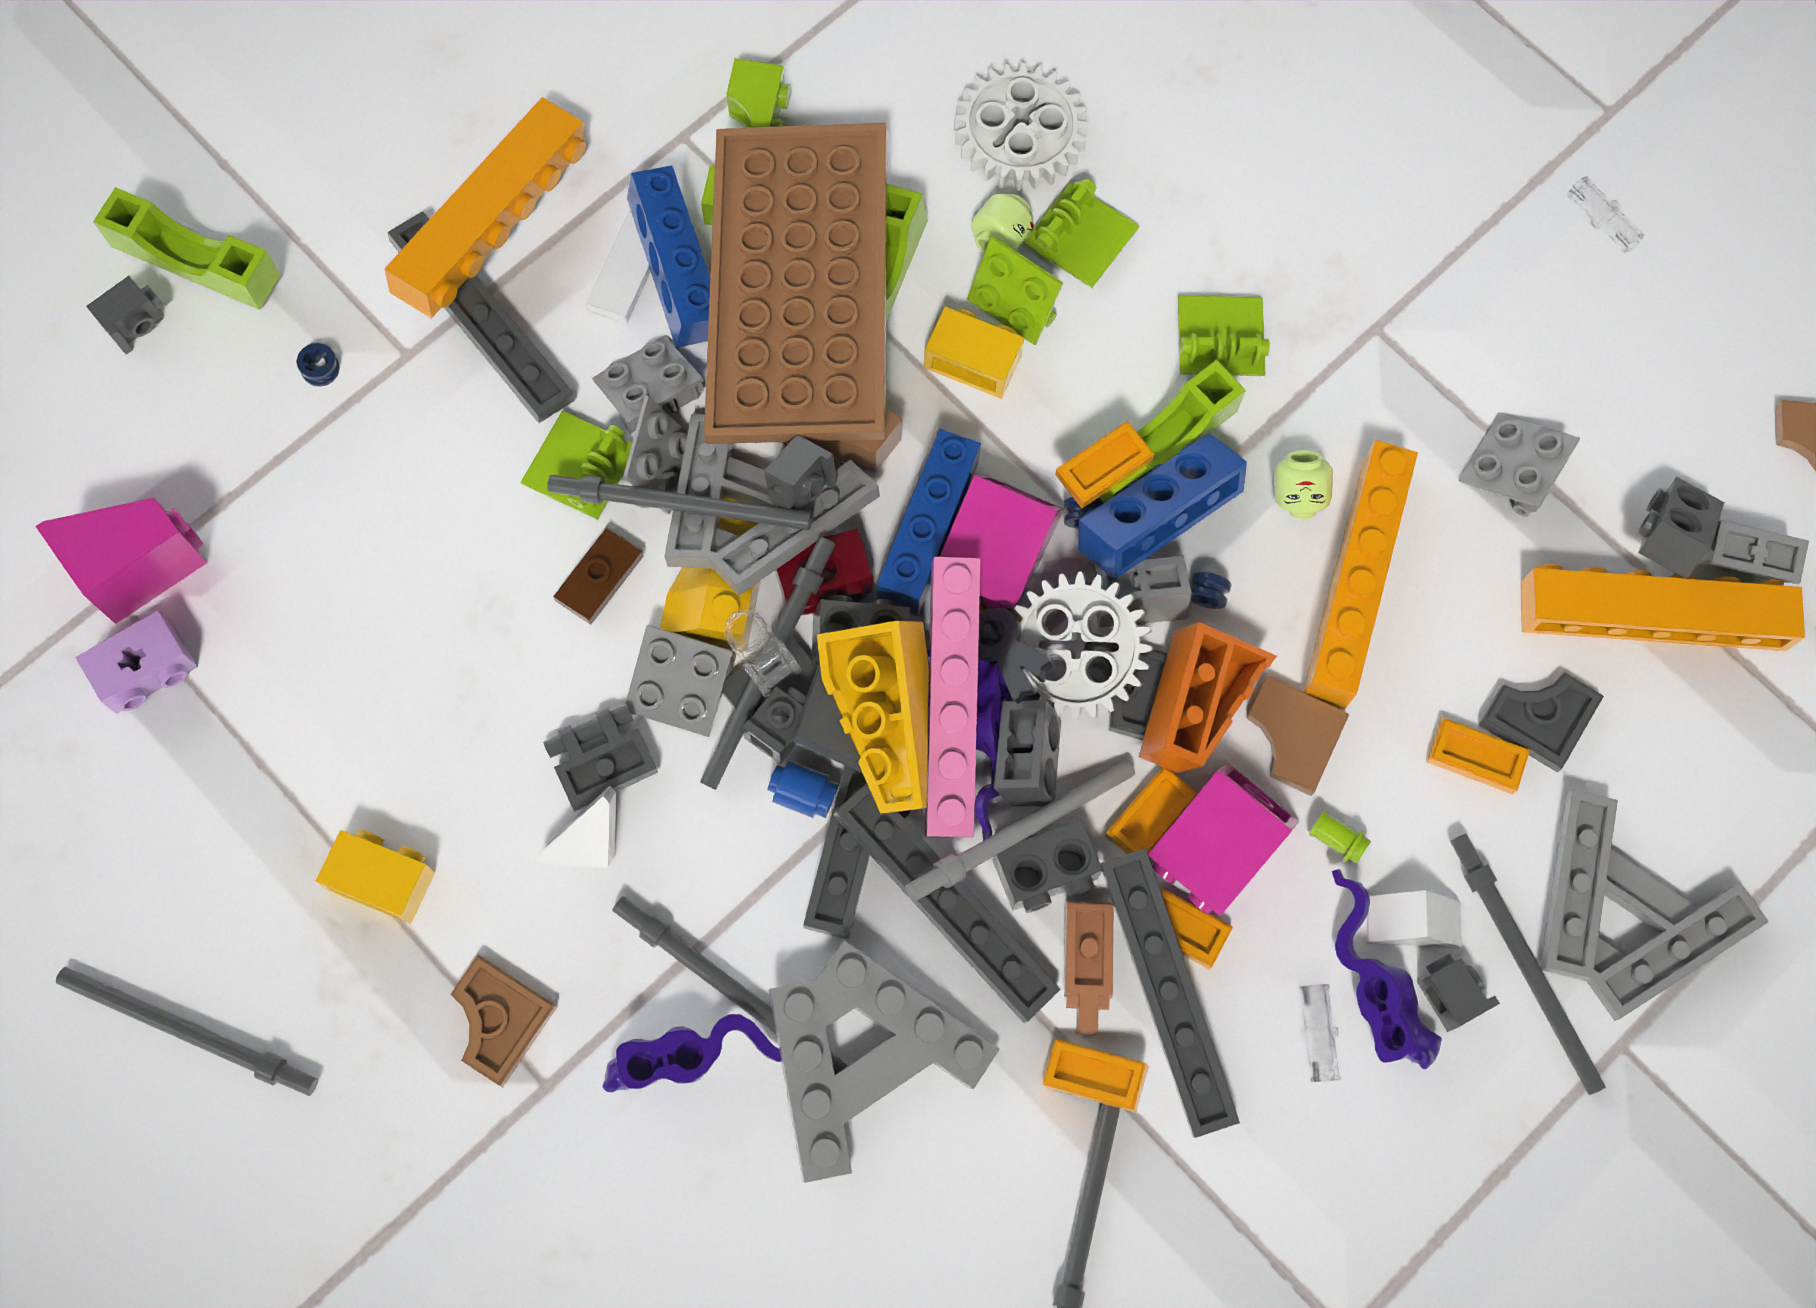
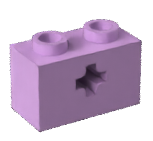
(114, 668)

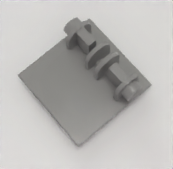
(653, 372)
(656, 450)
(1519, 461)
(678, 680)

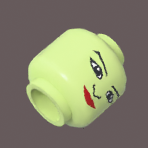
(1004, 217)
(1303, 484)

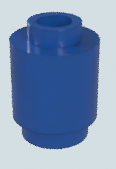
(802, 789)

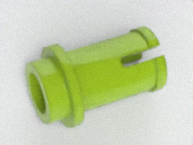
(1340, 837)

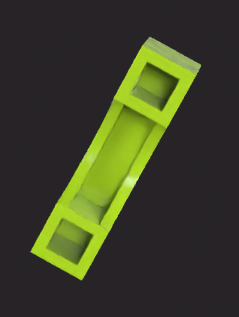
(754, 100)
(904, 230)
(150, 235)
(1191, 415)

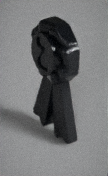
(1001, 643)

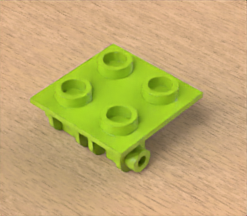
(1081, 233)
(1015, 290)
(1222, 331)
(578, 450)

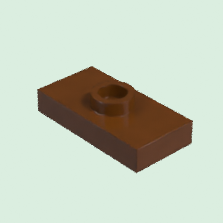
(598, 576)

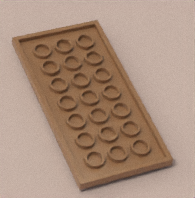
(798, 285)

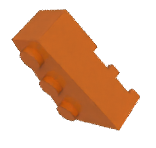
(1199, 694)

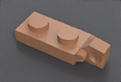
(1088, 961)

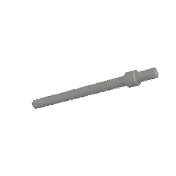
(953, 868)

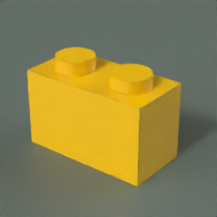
(973, 351)
(376, 875)

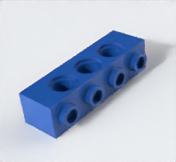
(672, 253)
(1161, 505)
(928, 520)

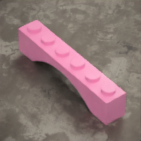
(952, 697)

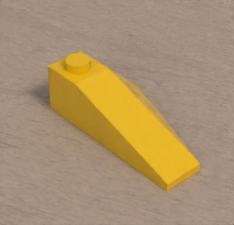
(703, 601)
(883, 696)

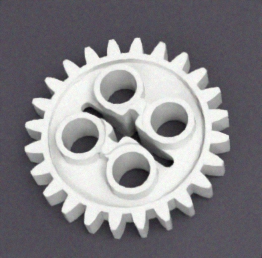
(997, 104)
(1080, 604)

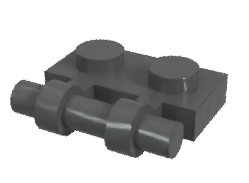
(614, 764)

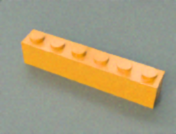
(486, 208)
(1360, 574)
(1662, 608)

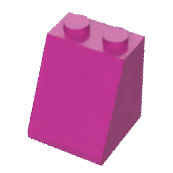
(1006, 533)
(124, 553)
(1222, 840)

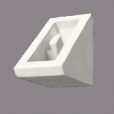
(587, 838)
(1414, 920)

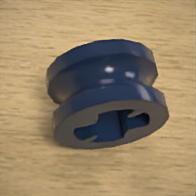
(322, 375)
(1076, 512)
(1210, 590)

